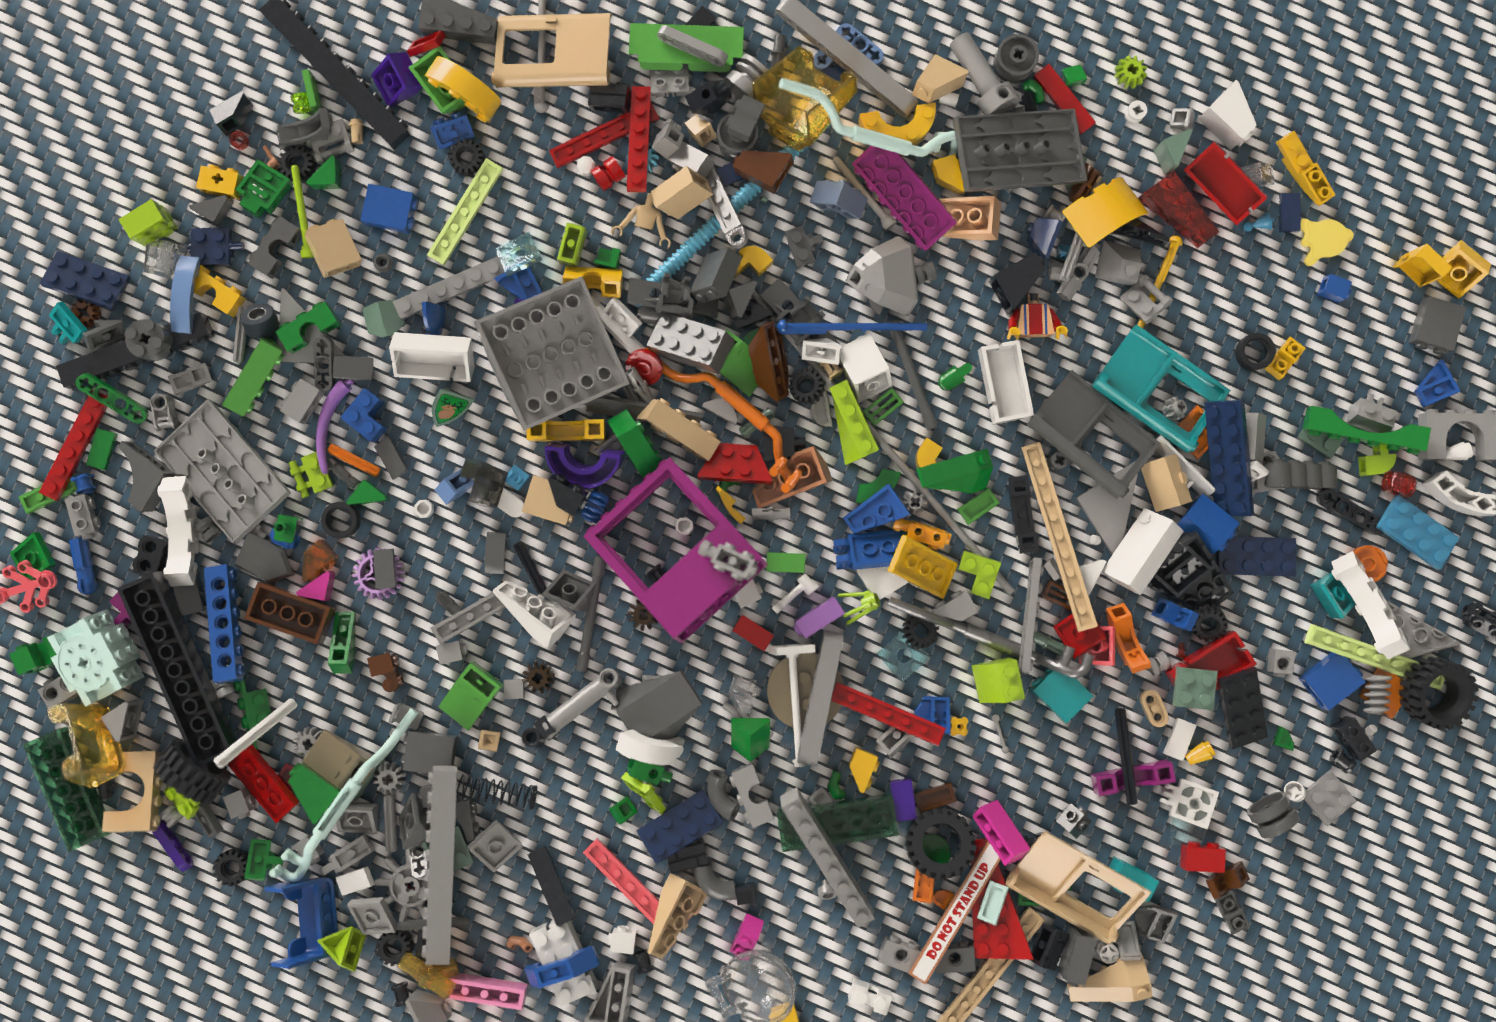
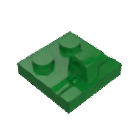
(36, 552)

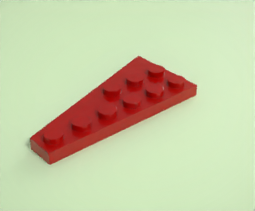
(1007, 937)

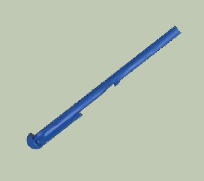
(821, 328)

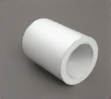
(949, 99)

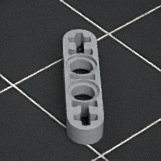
(692, 45)

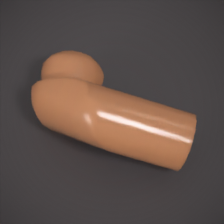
(520, 941)

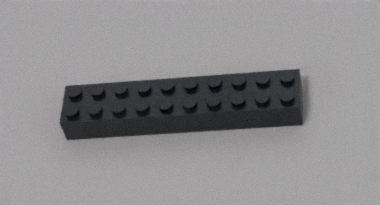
(177, 667)

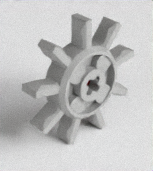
(400, 887)

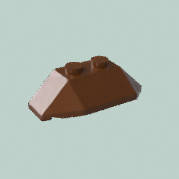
(770, 361)

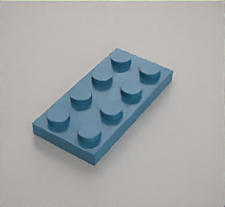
(1417, 532)

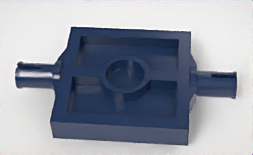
(213, 246)

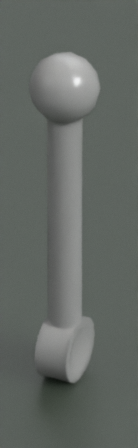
(995, 718)

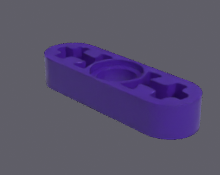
(173, 847)

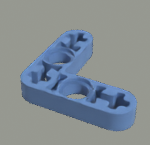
(859, 37)

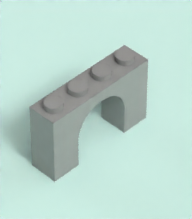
(1481, 424)

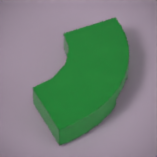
(885, 477)

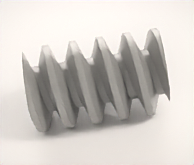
(1377, 694)

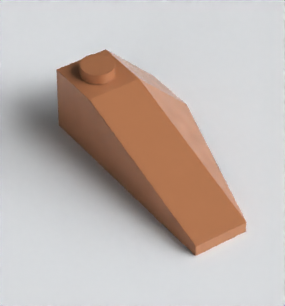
(814, 474)

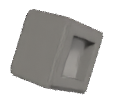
(1182, 118)

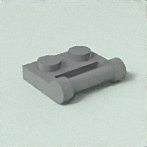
(338, 134)
(1142, 304)

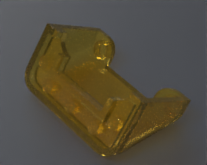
(95, 750)

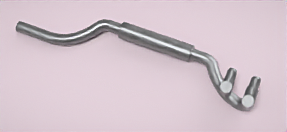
(998, 642)

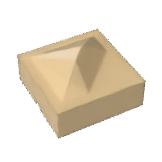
(489, 740)

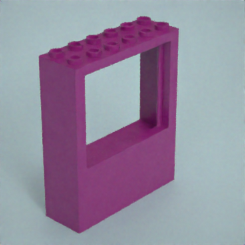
(692, 587)

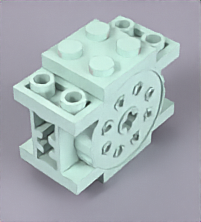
(96, 657)

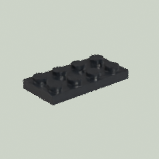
(1242, 708)

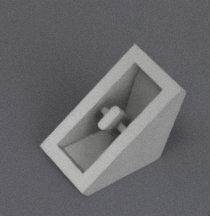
(721, 409)

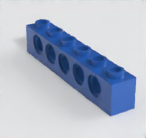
(216, 616)

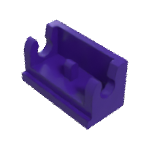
(903, 799)

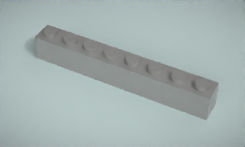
(827, 857)

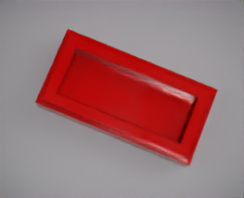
(426, 43)
(753, 633)

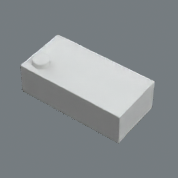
(1142, 551)

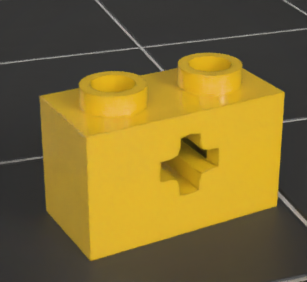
(219, 182)

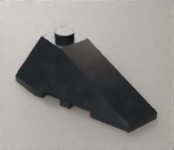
(1141, 231)

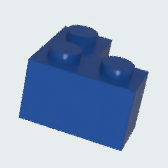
(360, 415)

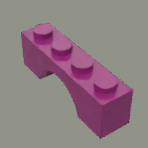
(1145, 774)

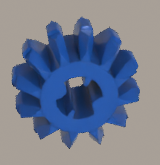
(595, 506)

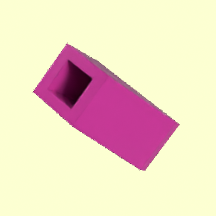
(747, 934)

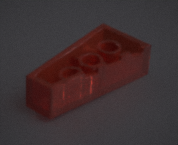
(1180, 209)

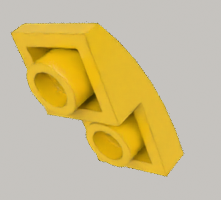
(1284, 358)

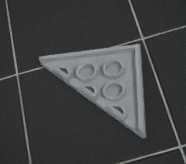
(288, 311)
(1106, 512)
(1419, 635)

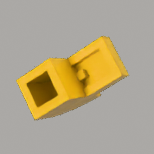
(755, 258)
(927, 453)

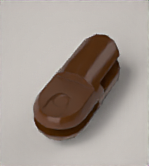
(1083, 189)

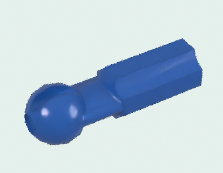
(83, 565)

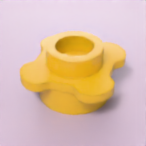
(954, 722)

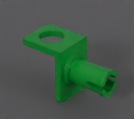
(286, 528)

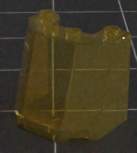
(797, 117)

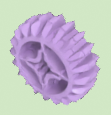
(363, 579)

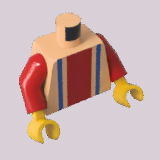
(1035, 320)

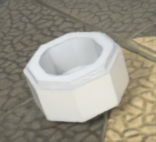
(584, 165)
(424, 508)
(684, 526)

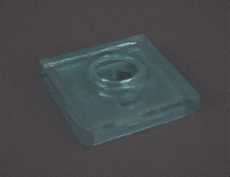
(521, 245)
(902, 670)

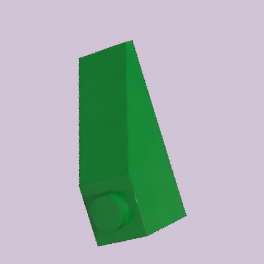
(343, 643)

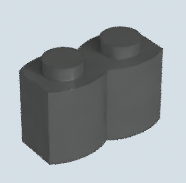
(745, 118)

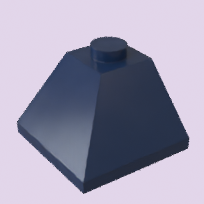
(1043, 236)

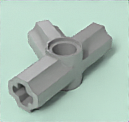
(1084, 264)

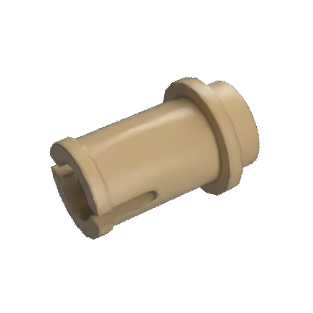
(356, 131)

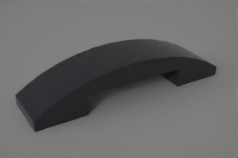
(1022, 514)

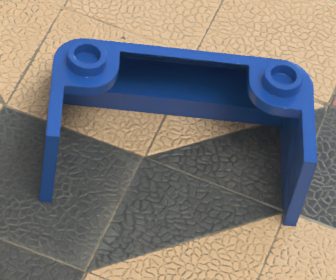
(316, 919)

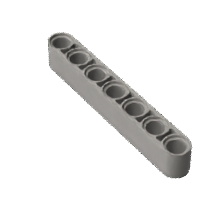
(820, 698)

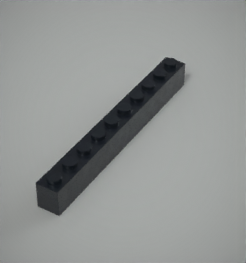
(335, 72)

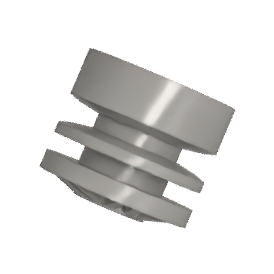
(748, 71)

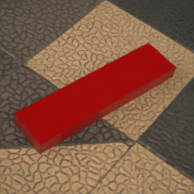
(1063, 97)

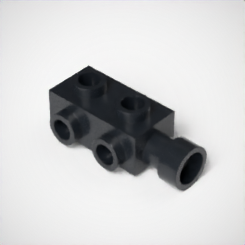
(1479, 620)

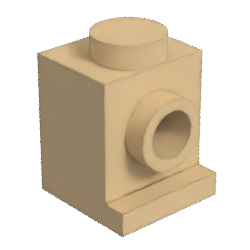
(700, 130)

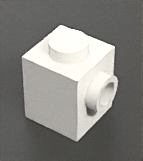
(622, 940)

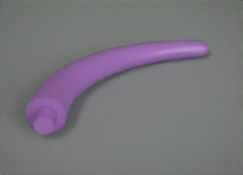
(334, 397)

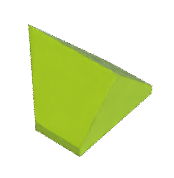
(344, 947)

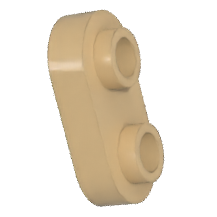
(1154, 707)

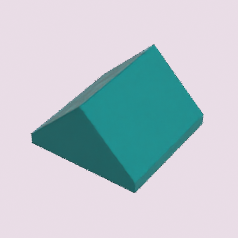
(1333, 596)

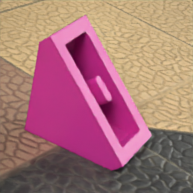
(319, 588)

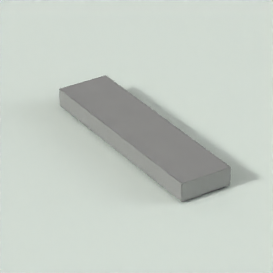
(467, 618)

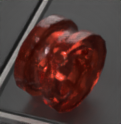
(233, 136)

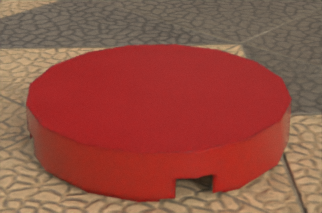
(647, 365)

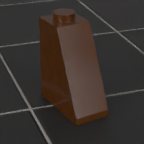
(763, 168)

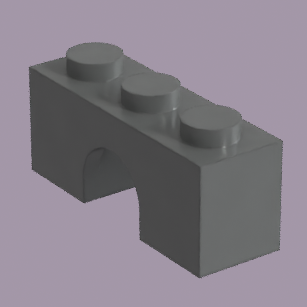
(264, 257)

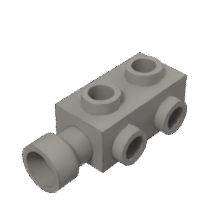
(735, 562)

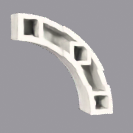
(1457, 497)
(182, 535)
(1371, 604)

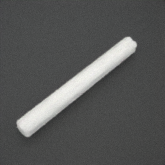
(255, 733)

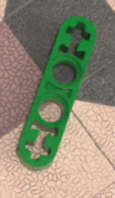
(111, 400)

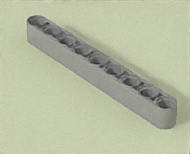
(847, 56)

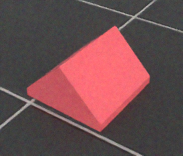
(1104, 651)

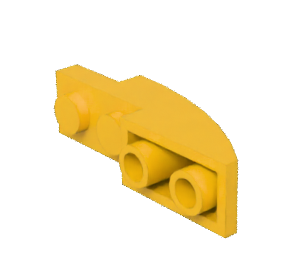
(1303, 170)

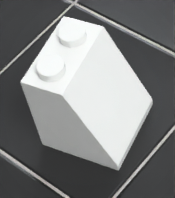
(1230, 117)
(865, 367)

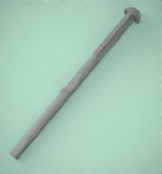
(539, 92)

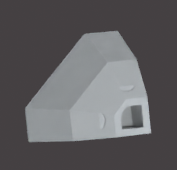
(887, 276)

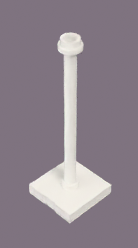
(791, 652)

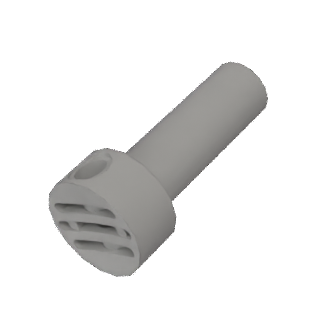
(996, 96)

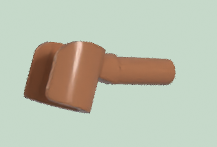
(273, 162)

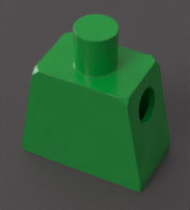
(641, 770)

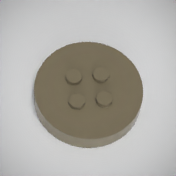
(780, 690)

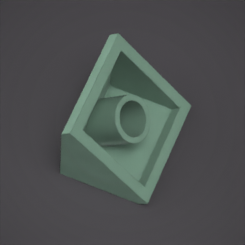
(1171, 150)

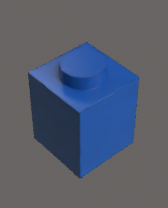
(1335, 288)

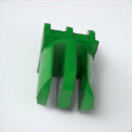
(954, 377)

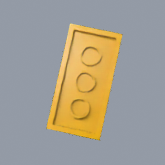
(922, 567)

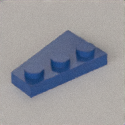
(877, 510)

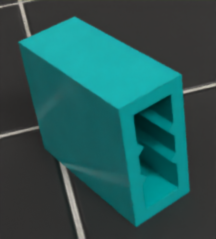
(1061, 694)

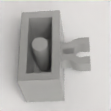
(1371, 415)

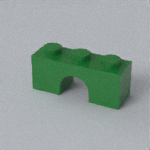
(293, 333)

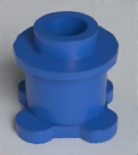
(84, 483)

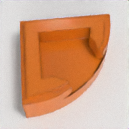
(942, 898)

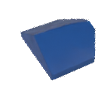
(935, 710)

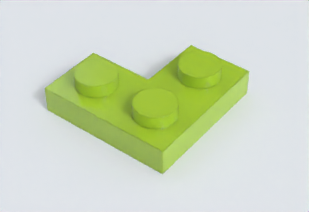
(984, 569)
(646, 791)

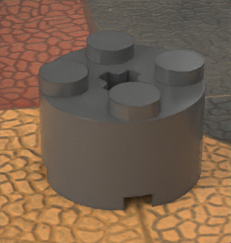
(147, 331)

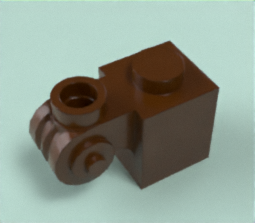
(386, 665)

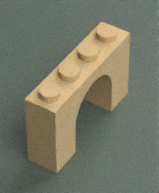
(145, 815)

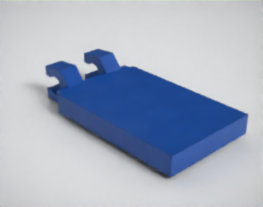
(867, 549)

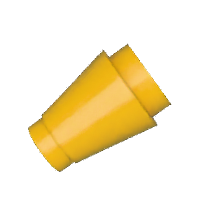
(1200, 753)

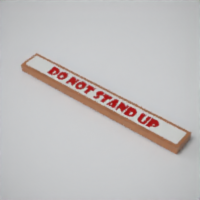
(955, 914)

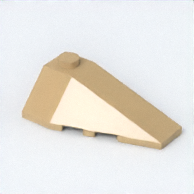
(676, 906)
(1117, 983)

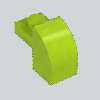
(1377, 463)

